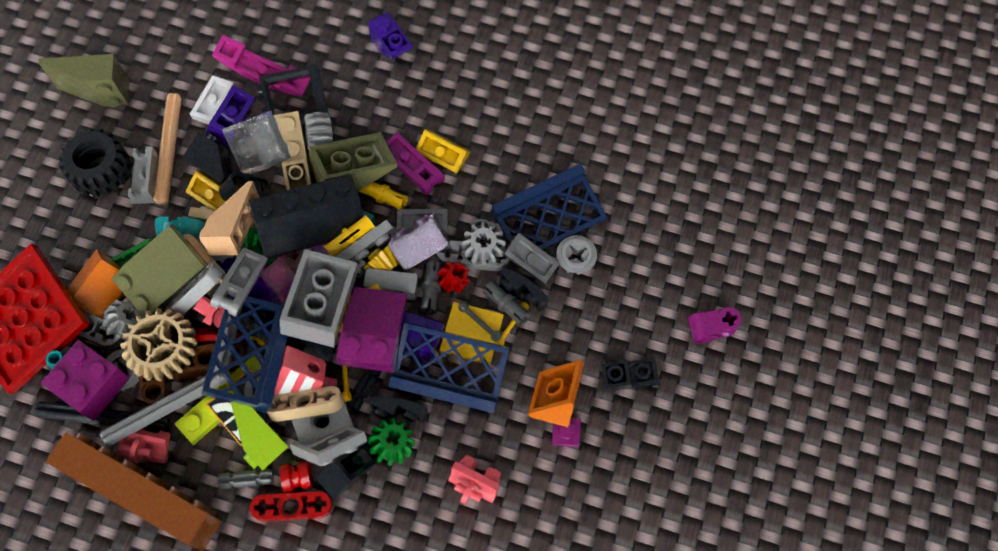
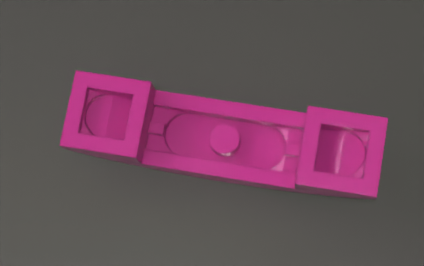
(251, 66)

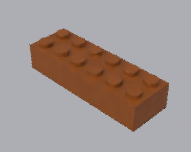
(135, 490)

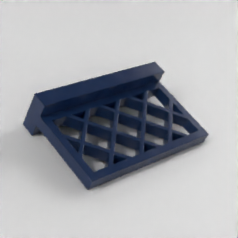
(544, 191)
(269, 363)
(443, 389)

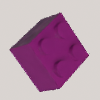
(85, 380)

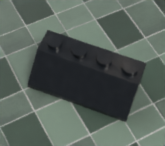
(305, 216)

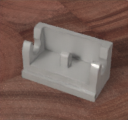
(143, 176)

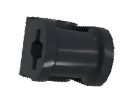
(237, 180)

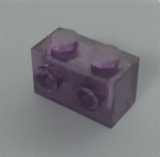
(418, 241)

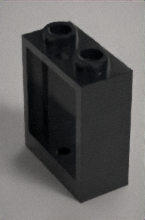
(291, 75)

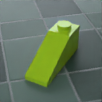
(256, 437)

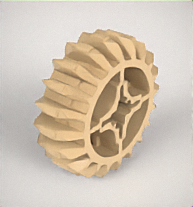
(155, 364)

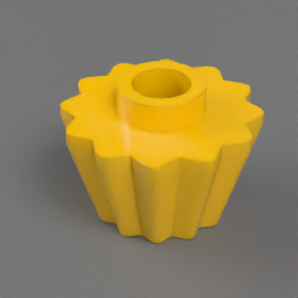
(382, 260)

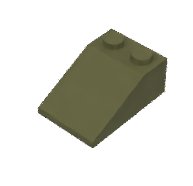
(89, 77)
(362, 157)
(159, 271)

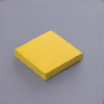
(464, 325)

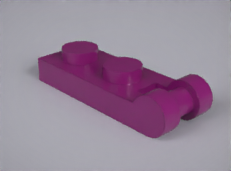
(414, 164)

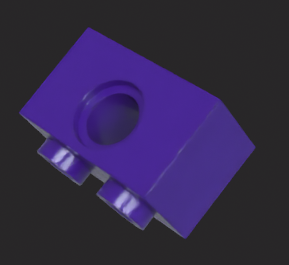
(231, 111)

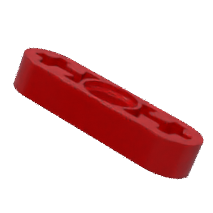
(270, 500)

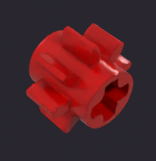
(453, 277)

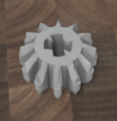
(317, 129)
(473, 244)
(118, 317)

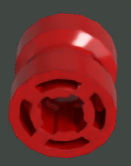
(294, 476)

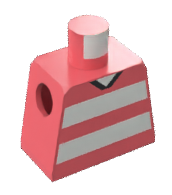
(301, 372)

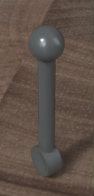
(495, 335)

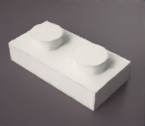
(211, 99)

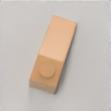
(230, 223)

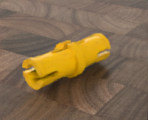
(385, 195)
(364, 226)

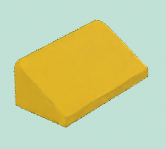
(442, 150)
(205, 190)

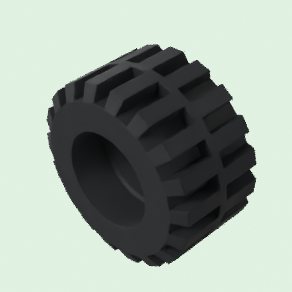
(84, 149)

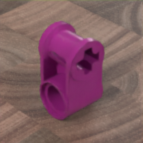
(710, 326)

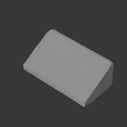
(393, 281)

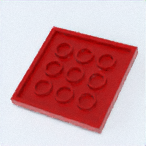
(34, 317)

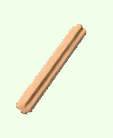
(167, 149)

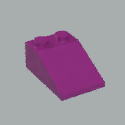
(372, 329)

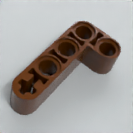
(194, 370)

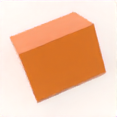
(94, 286)
(556, 393)

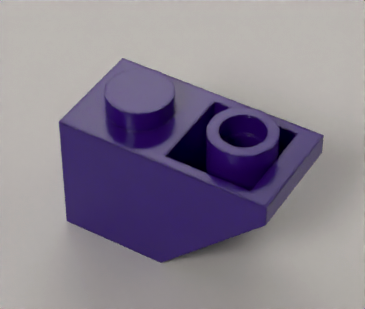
(388, 36)

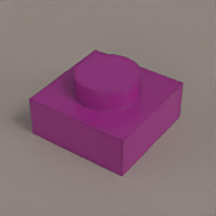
(567, 436)

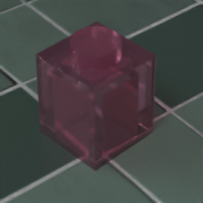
(278, 278)

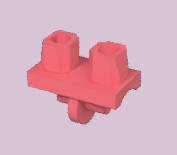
(212, 314)
(145, 446)
(472, 483)

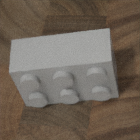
(318, 298)

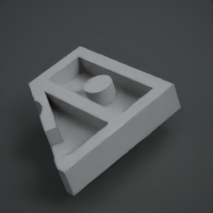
(330, 445)

